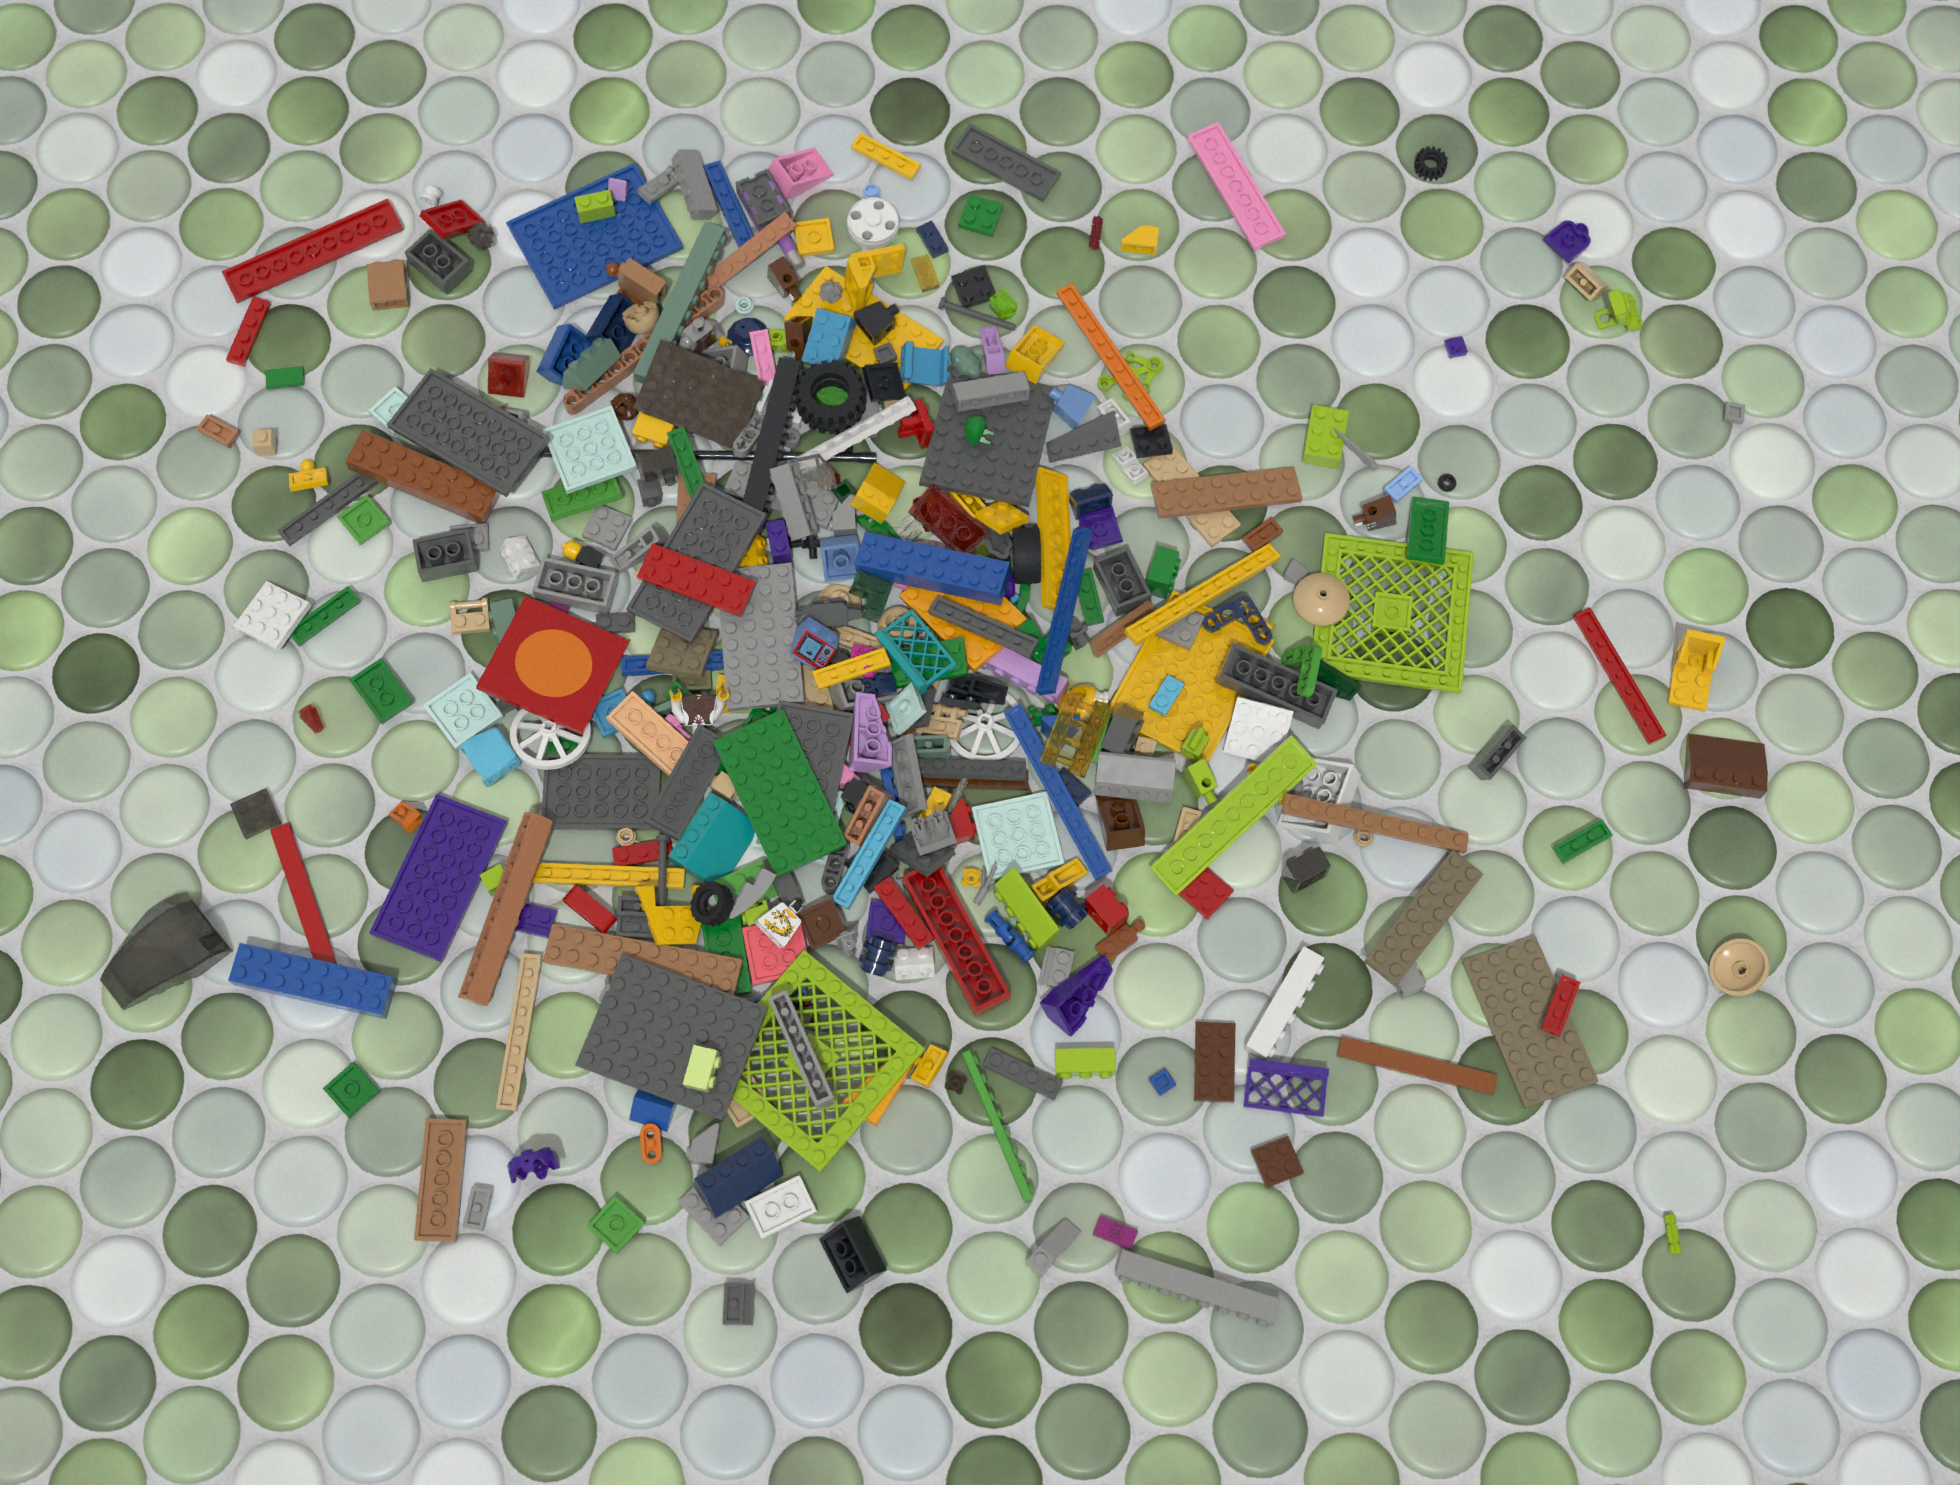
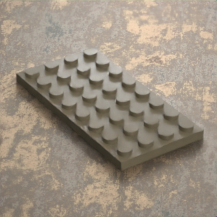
(1515, 996)

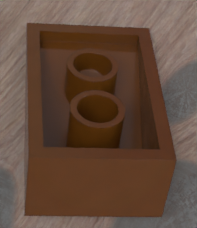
(1120, 822)

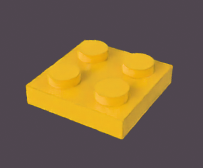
(814, 237)
(1001, 517)

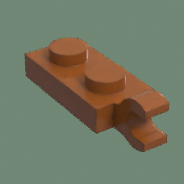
(1120, 940)

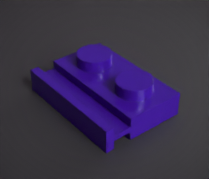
(536, 920)

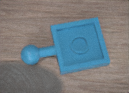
(609, 703)

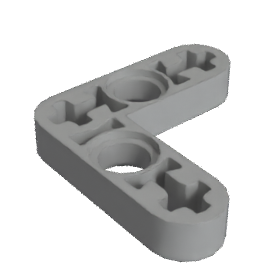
(751, 442)

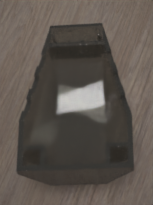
(163, 951)

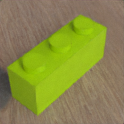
(1085, 1063)

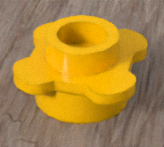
(971, 882)

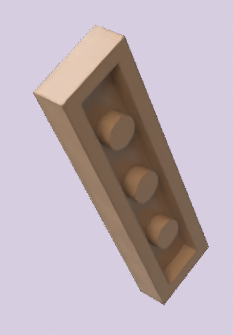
(1115, 633)

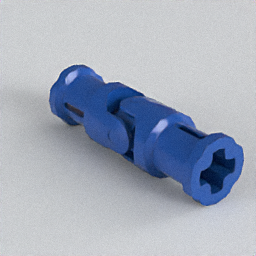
(1008, 934)

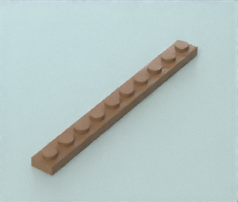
(1374, 823)

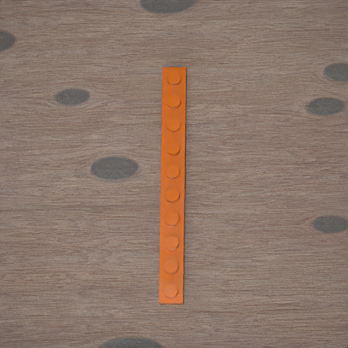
(1111, 357)

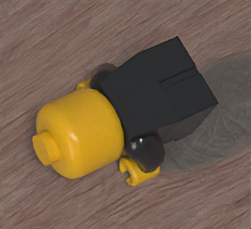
(582, 554)

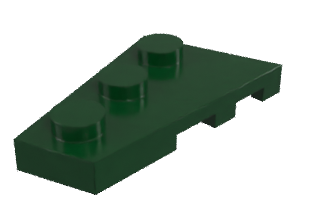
(1334, 678)

